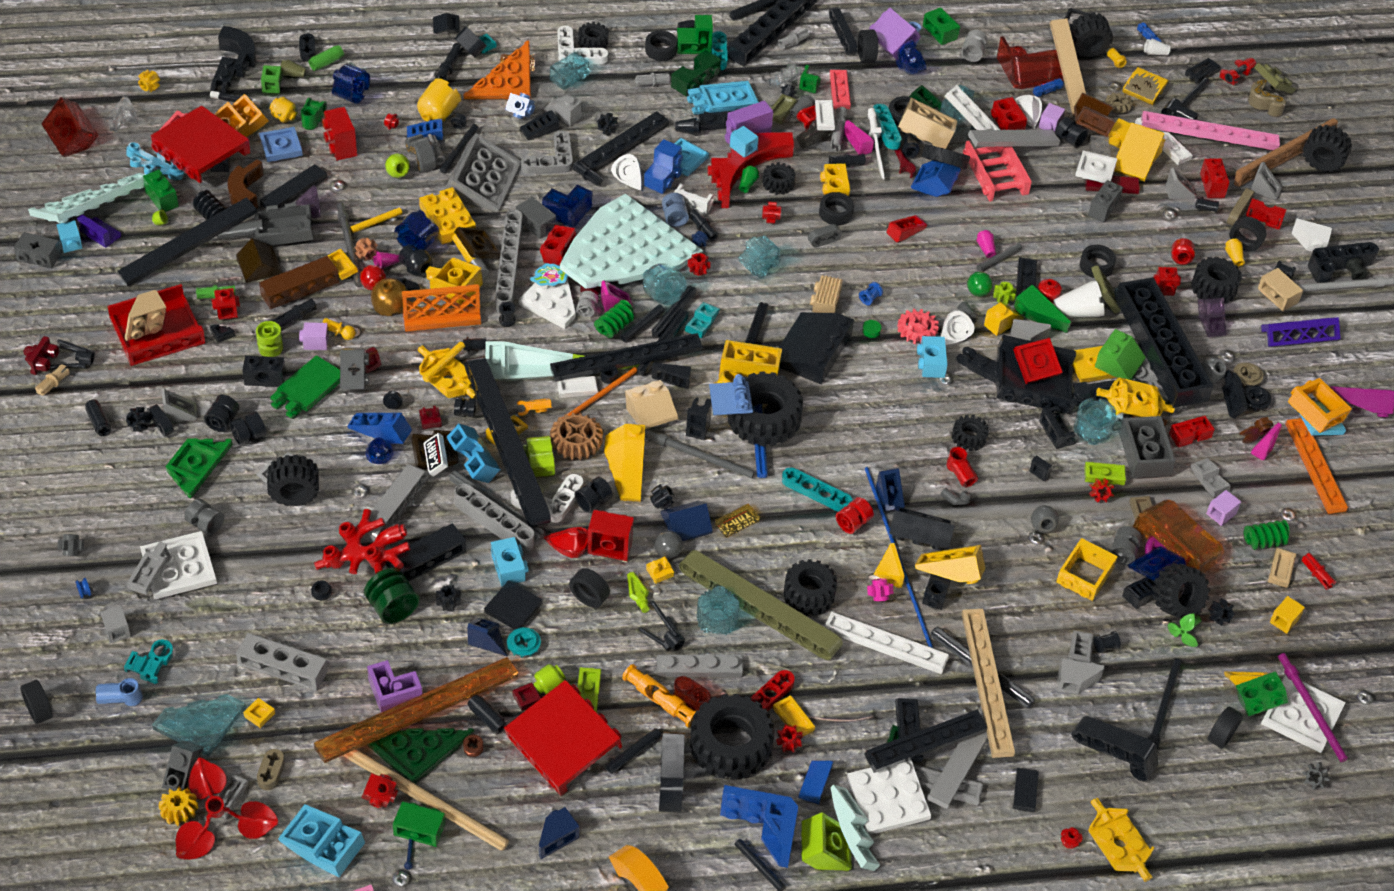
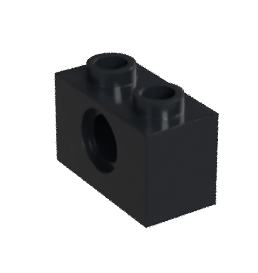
(264, 371)

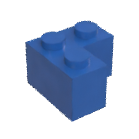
(665, 167)

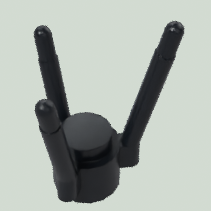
(83, 355)
(673, 638)

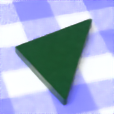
(418, 750)

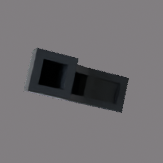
(241, 43)

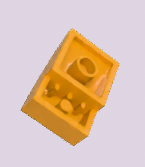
(242, 116)

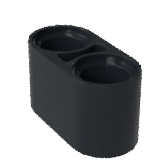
(470, 42)

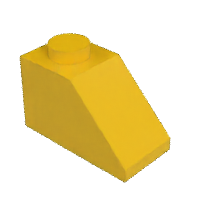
(1000, 318)

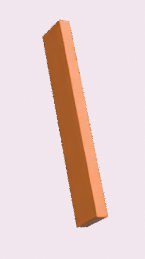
(1316, 466)

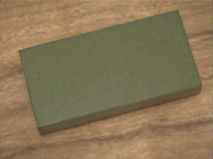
(782, 108)

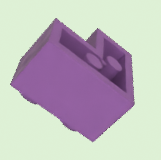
(392, 690)

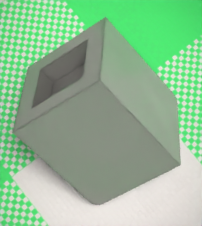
(115, 624)

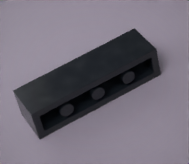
(431, 552)

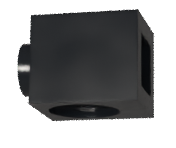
(936, 591)

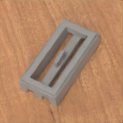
(238, 794)

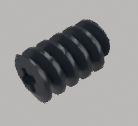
(207, 204)

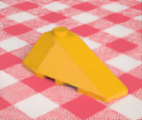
(625, 457)

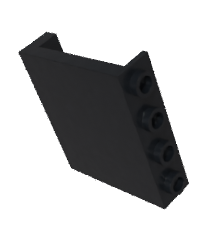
(1041, 394)

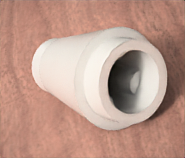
(1154, 47)

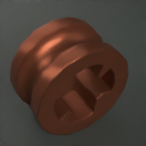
(473, 752)

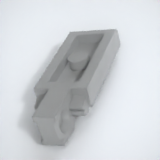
(148, 569)

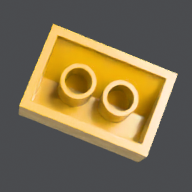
(749, 358)

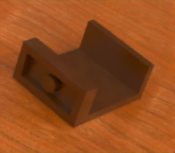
(1093, 114)

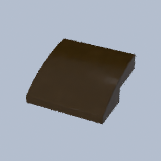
(419, 451)

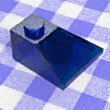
(1154, 562)

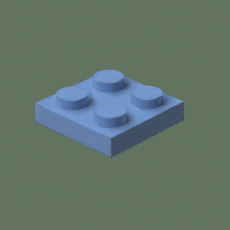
(280, 144)

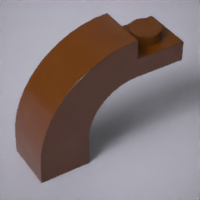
(241, 179)

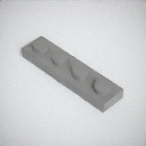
(699, 665)

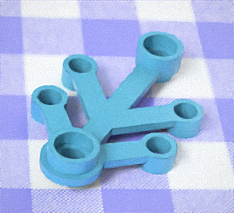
(134, 152)

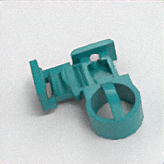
(153, 664)

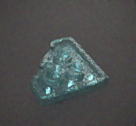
(200, 721)

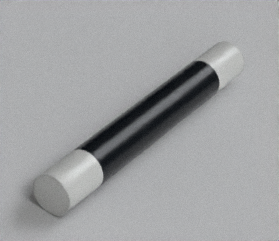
(232, 98)

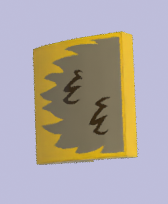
(1145, 85)

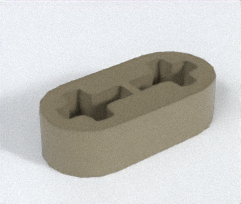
(266, 768)

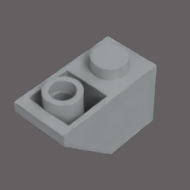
(1077, 676)

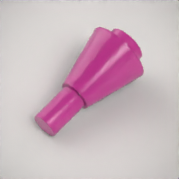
(385, 259)

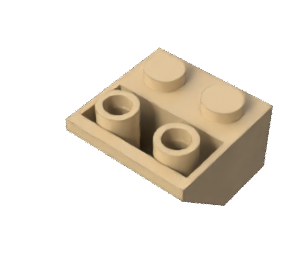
(145, 316)

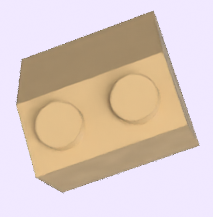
(650, 404)

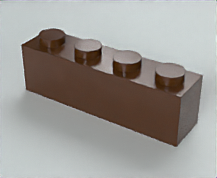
(299, 282)

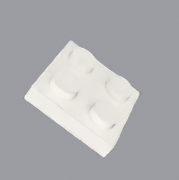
(1096, 167)

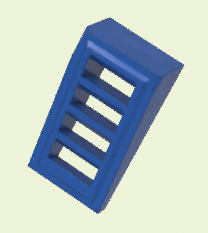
(431, 127)

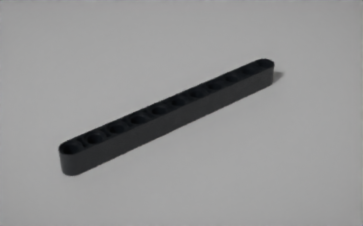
(507, 442)

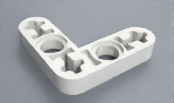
(600, 55)
(564, 506)

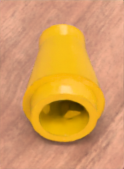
(1235, 251)

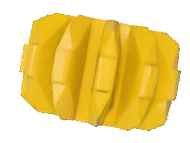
(178, 806)

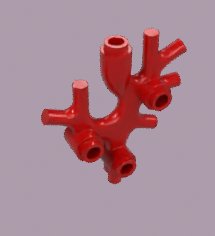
(373, 553)

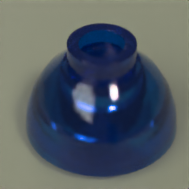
(379, 451)

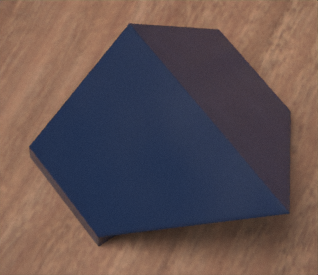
(486, 635)

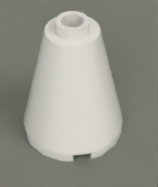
(1081, 302)

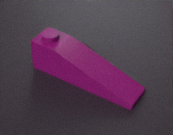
(1374, 400)

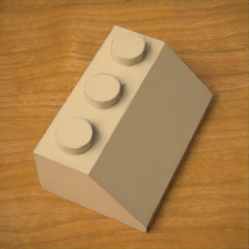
(928, 124)

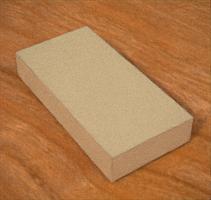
(1282, 567)

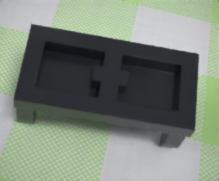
(698, 419)
(1056, 428)

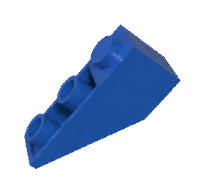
(389, 426)

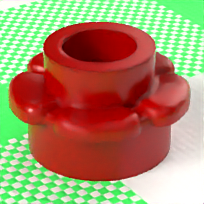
(391, 121)
(1070, 842)

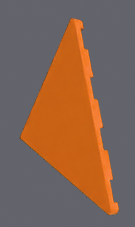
(506, 78)

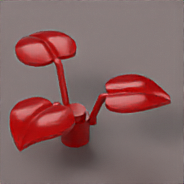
(204, 781)

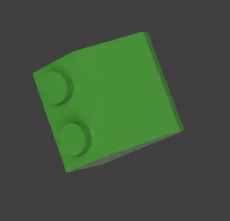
(1120, 356)

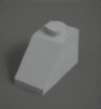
(565, 108)

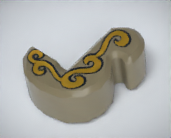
(1265, 100)

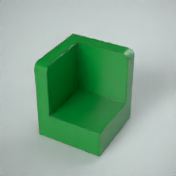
(808, 81)

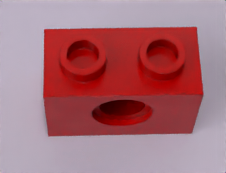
(1214, 178)

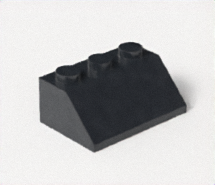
(921, 528)

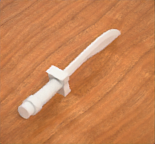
(875, 133)

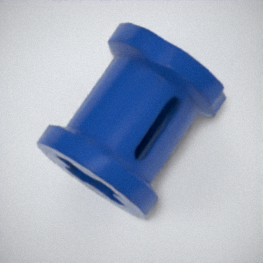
(868, 295)

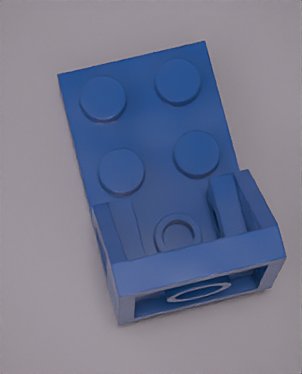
(775, 812)

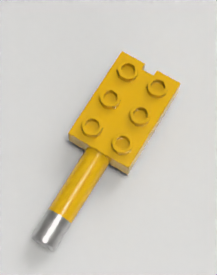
(449, 213)

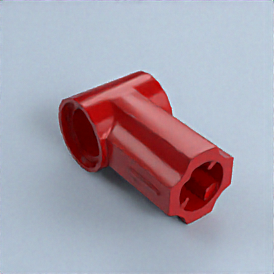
(958, 463)

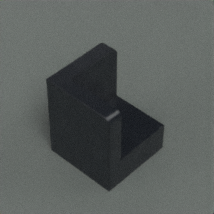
(446, 22)

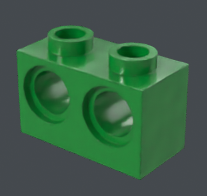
(1262, 693)

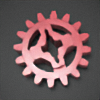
(917, 325)

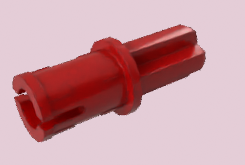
(1318, 571)

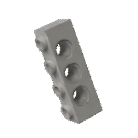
(251, 656)

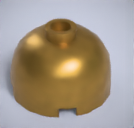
(387, 296)

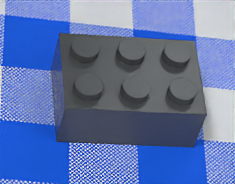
(1147, 447)

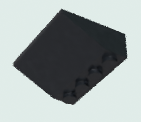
(815, 344)

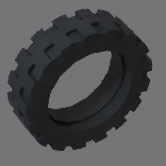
(946, 156)

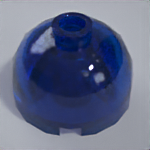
(910, 58)

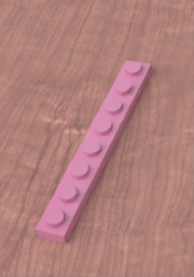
(1210, 130)

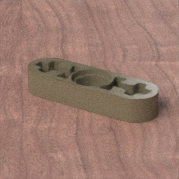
(1241, 206)

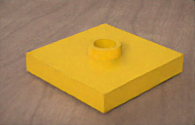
(1085, 365)

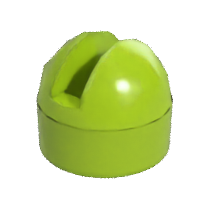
(159, 218)

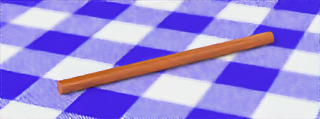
(604, 391)

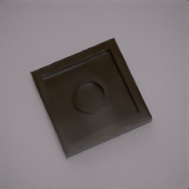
(477, 243)

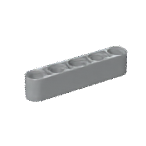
(397, 498)
(493, 516)

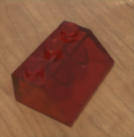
(69, 128)

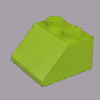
(824, 844)

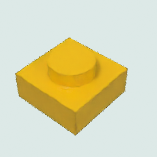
(259, 712)

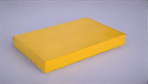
(1138, 151)

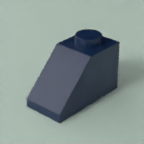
(557, 832)

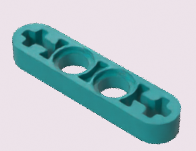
(893, 138)
(818, 487)

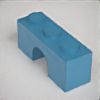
(481, 462)

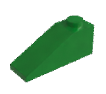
(1039, 309)

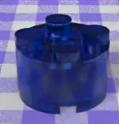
(350, 83)
(416, 230)

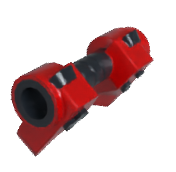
(1245, 67)

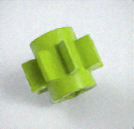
(1004, 292)

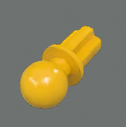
(347, 332)

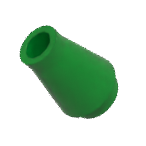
(748, 178)

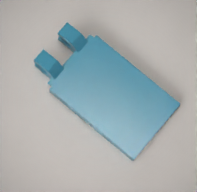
(721, 97)

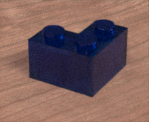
(571, 207)

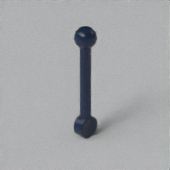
(408, 864)

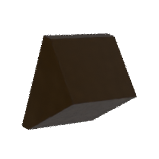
(257, 261)

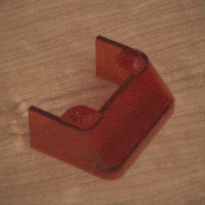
(1028, 69)

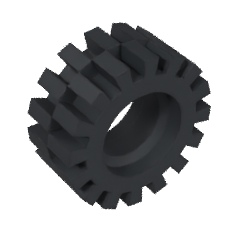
(593, 35)
(776, 185)
(970, 424)

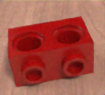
(1008, 114)
(557, 244)

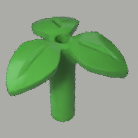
(1187, 624)

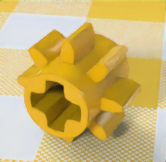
(149, 80)

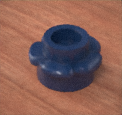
(700, 239)

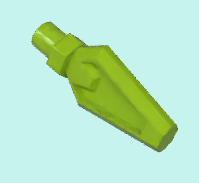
(638, 591)

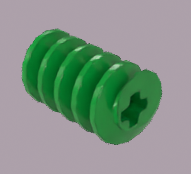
(615, 319)
(1267, 534)

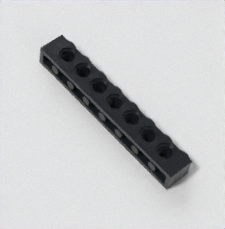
(766, 29)

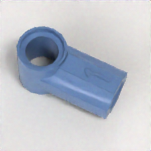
(119, 692)

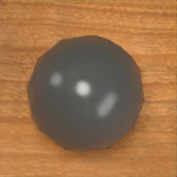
(1214, 368)
(1045, 517)
(668, 544)

